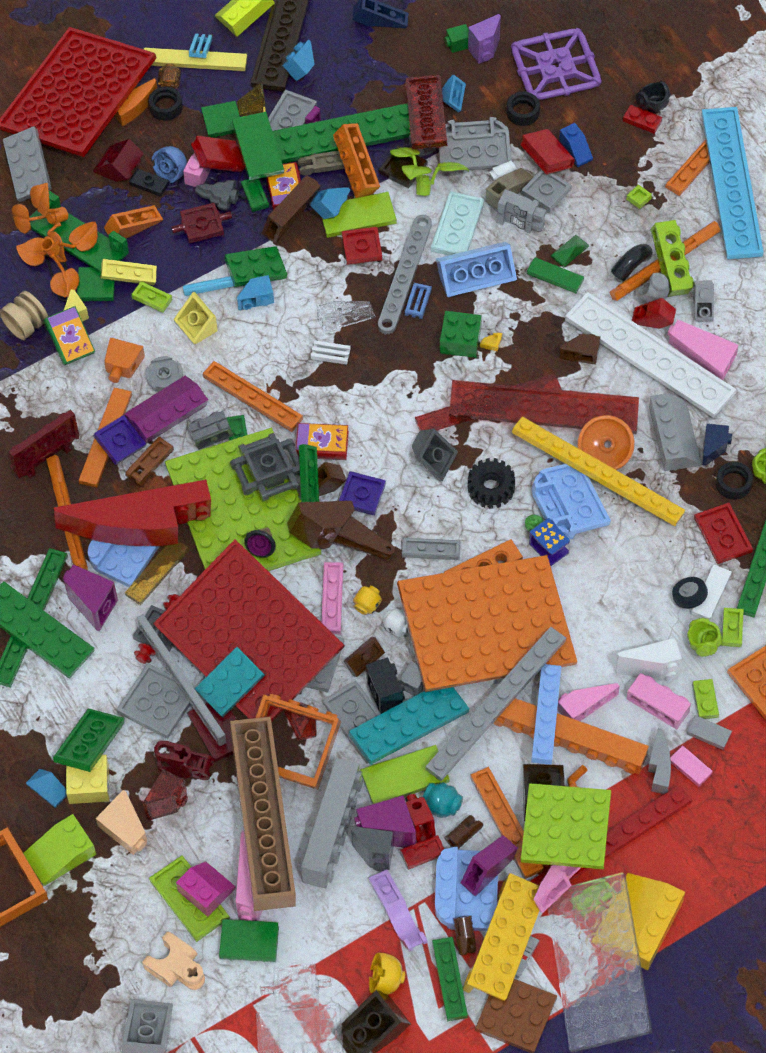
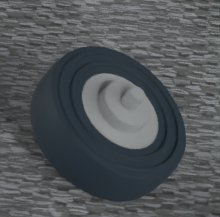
(690, 592)

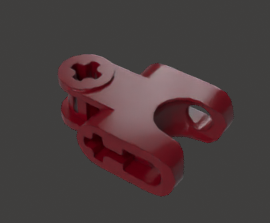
(183, 761)

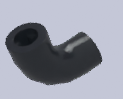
(630, 260)

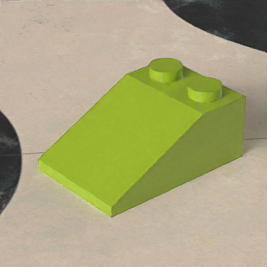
(59, 850)

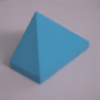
(454, 92)
(48, 787)

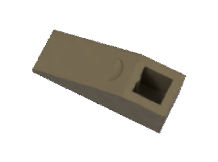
(513, 182)

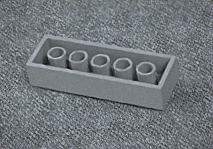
(331, 823)

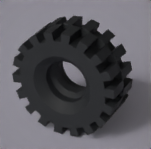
(491, 471)

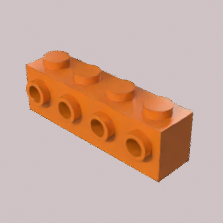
(356, 160)

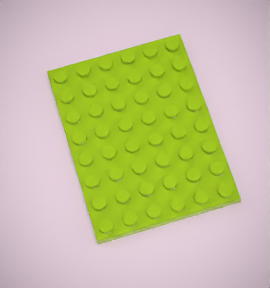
(236, 513)

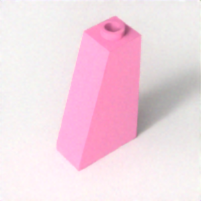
(703, 348)

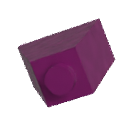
(488, 864)

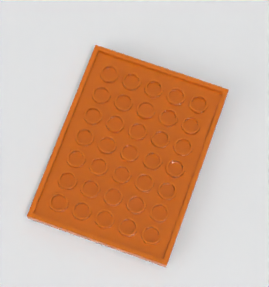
(482, 620)

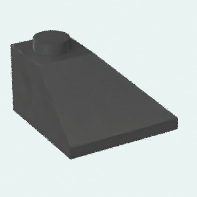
(434, 452)

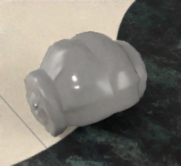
(655, 289)

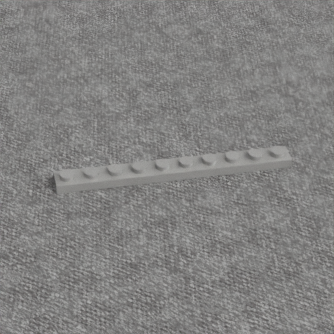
(495, 704)

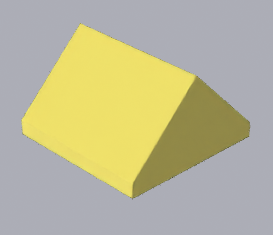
(196, 319)

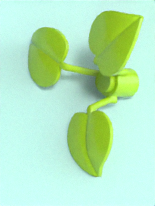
(423, 184)

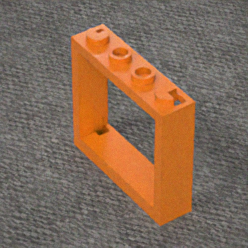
(310, 712)
(40, 894)

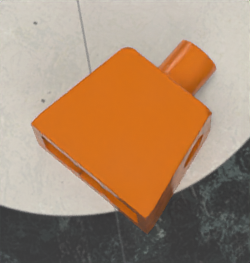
(122, 359)

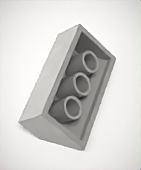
(674, 432)

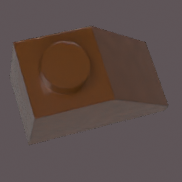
(581, 349)
(330, 478)

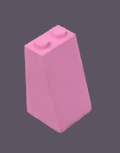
(244, 895)

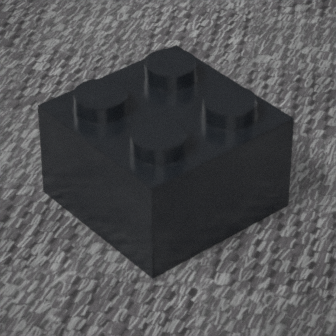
(384, 685)

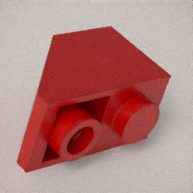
(654, 314)

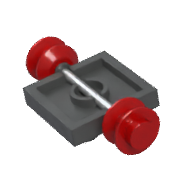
(146, 649)

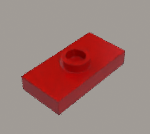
(422, 852)

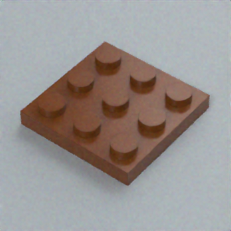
(518, 1018)

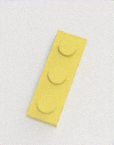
(128, 271)

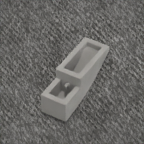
(660, 764)

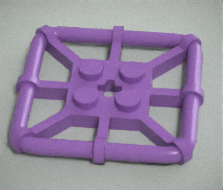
(561, 56)

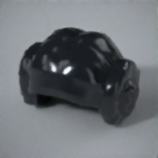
(653, 96)

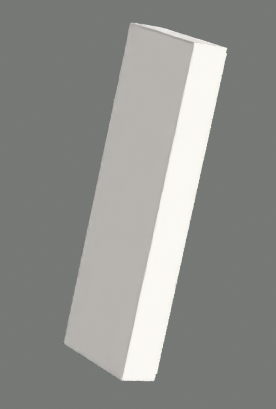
(715, 584)

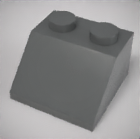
(373, 846)

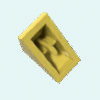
(74, 300)

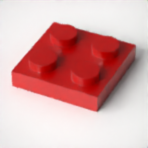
(362, 245)

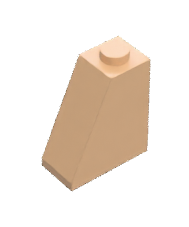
(123, 824)

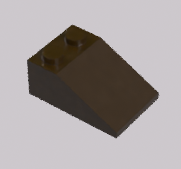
(542, 775)
(373, 1025)

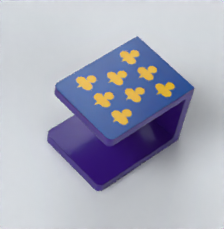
(549, 541)

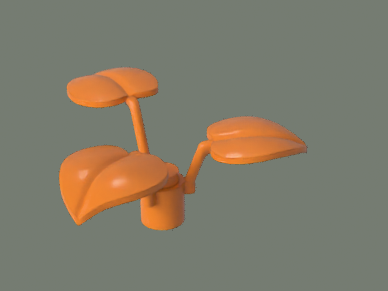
(40, 199)
(35, 249)

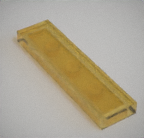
(156, 572)

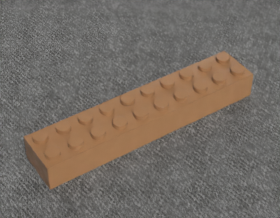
(262, 814)

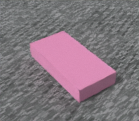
(690, 766)

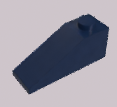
(379, 14)

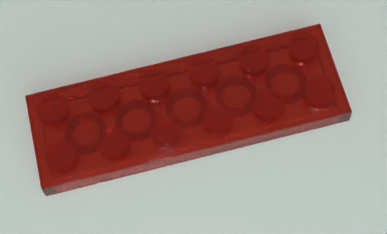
(426, 112)

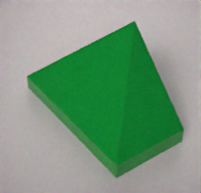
(569, 251)

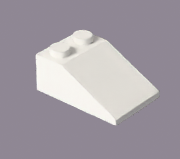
(657, 660)

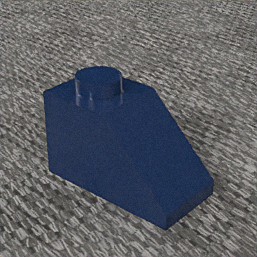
(715, 442)

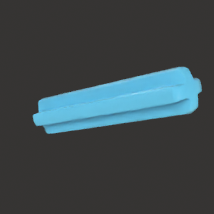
(209, 285)

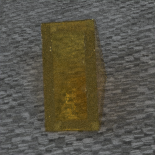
(252, 102)

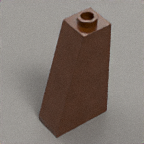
(290, 209)

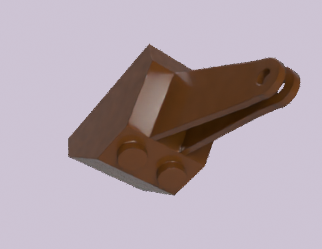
(332, 522)

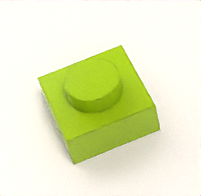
(639, 196)

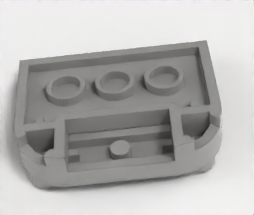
(476, 144)

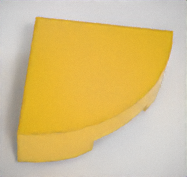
(492, 342)

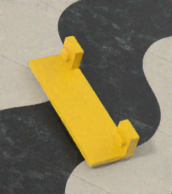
(505, 939)

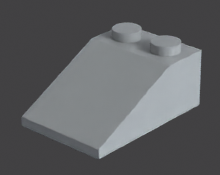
(147, 1027)

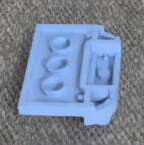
(569, 500)
(120, 562)
(454, 899)

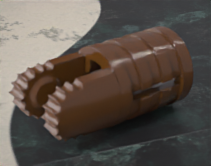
(463, 832)
(464, 934)

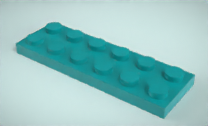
(407, 723)

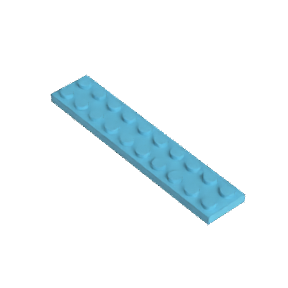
(732, 183)

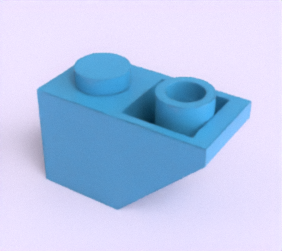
(300, 60)
(329, 201)
(256, 293)

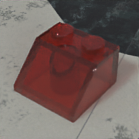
(165, 796)

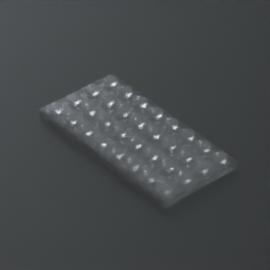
(599, 964)

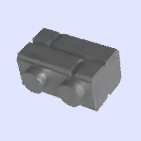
(210, 429)

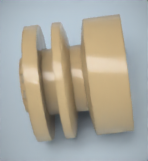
(23, 315)

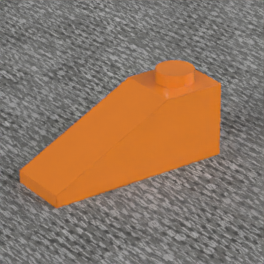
(133, 221)

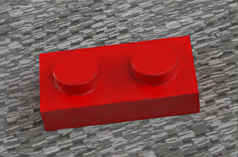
(642, 119)

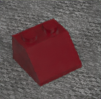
(119, 161)

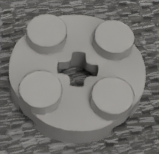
(156, 368)

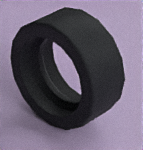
(162, 93)
(526, 98)
(738, 468)

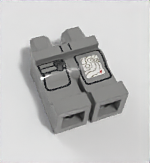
(520, 212)

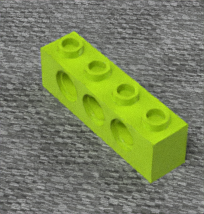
(669, 230)

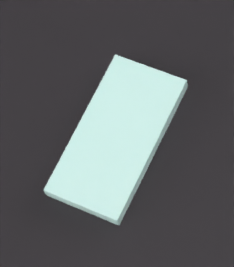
(457, 224)

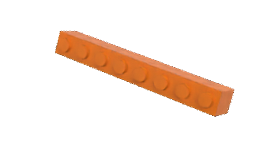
(579, 737)

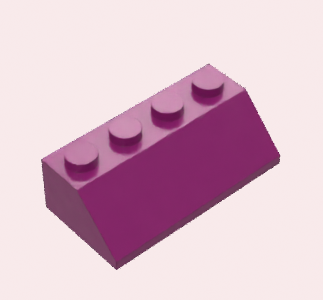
(167, 408)

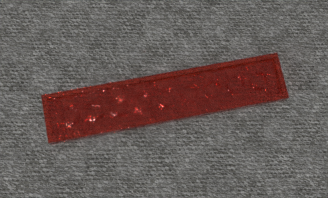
(538, 405)

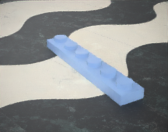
(546, 714)

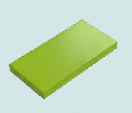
(361, 213)
(400, 775)
(190, 916)

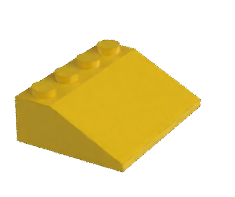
(653, 912)

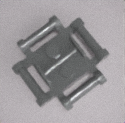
(267, 466)

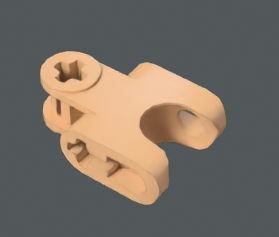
(177, 965)

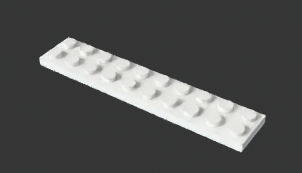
(651, 355)

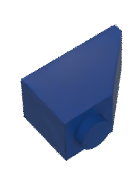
(576, 144)

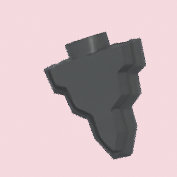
(219, 193)

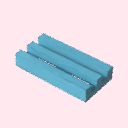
(201, 40)

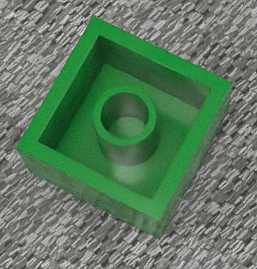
(460, 334)

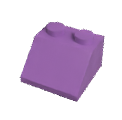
(484, 38)

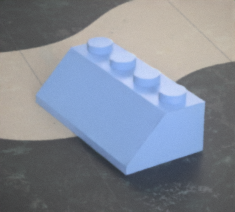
(476, 269)

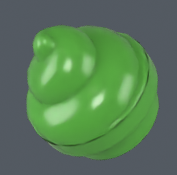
(532, 521)

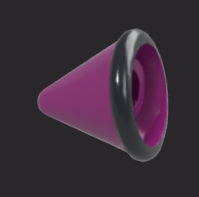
(260, 543)

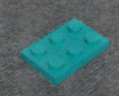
(229, 681)

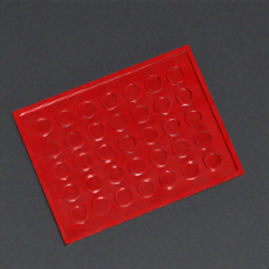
(77, 90)
(249, 609)

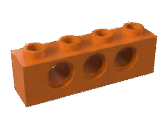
(504, 552)

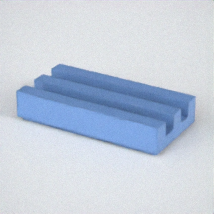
(415, 312)

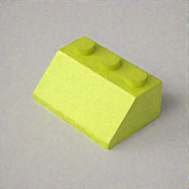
(240, 14)

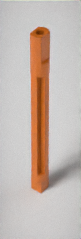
(645, 274)
(63, 499)

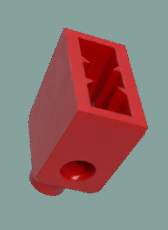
(422, 816)

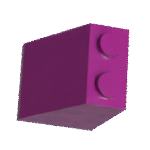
(90, 594)
(389, 816)

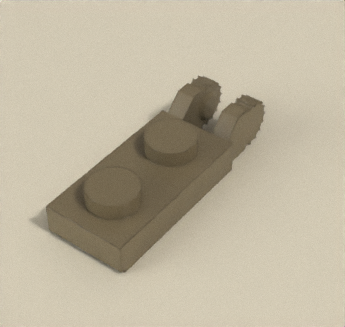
(320, 163)

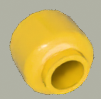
(367, 600)

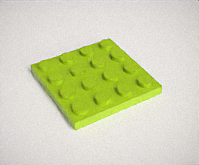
(566, 826)

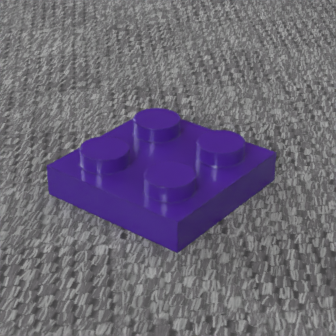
(119, 439)
(363, 492)

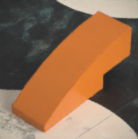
(136, 102)

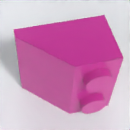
(204, 887)

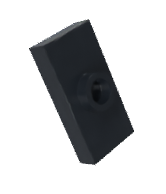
(149, 182)

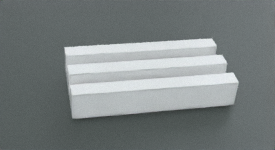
(330, 349)

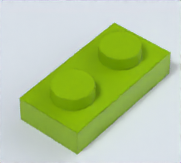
(152, 297)
(732, 627)
(705, 699)

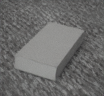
(709, 732)

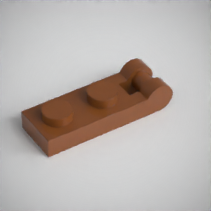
(149, 460)

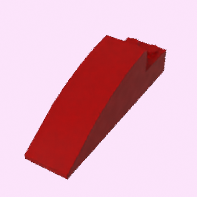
(137, 517)

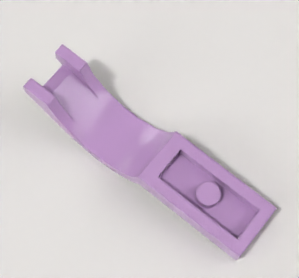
(397, 910)

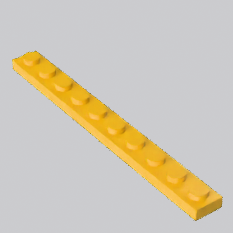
(598, 471)

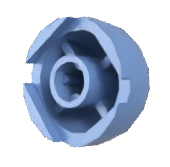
(169, 163)

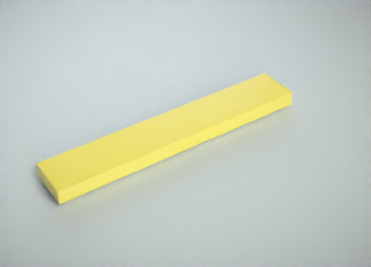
(214, 60)

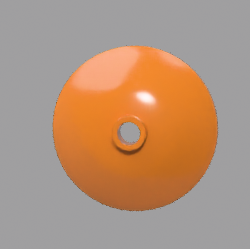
(604, 429)

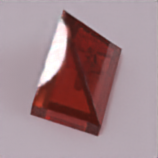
(302, 726)

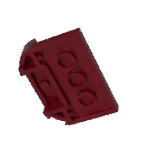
(44, 444)

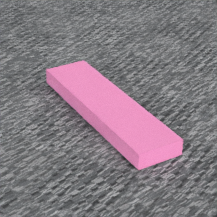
(332, 596)

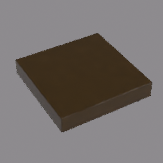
(393, 168)

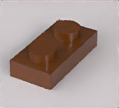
(364, 655)

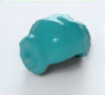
(442, 799)

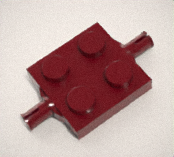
(201, 222)

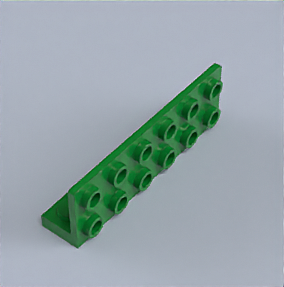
(105, 248)

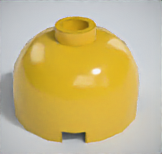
(386, 974)

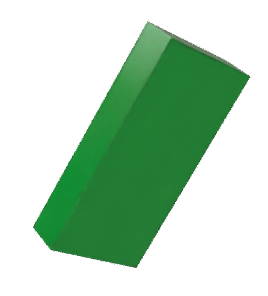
(254, 194)

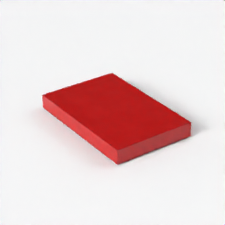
(723, 533)

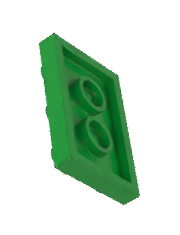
(255, 264)

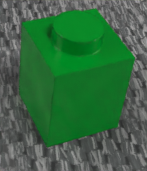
(457, 38)

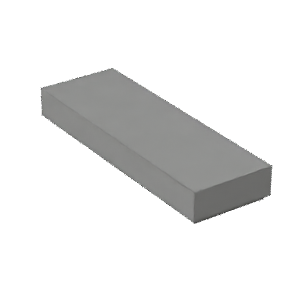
(431, 548)

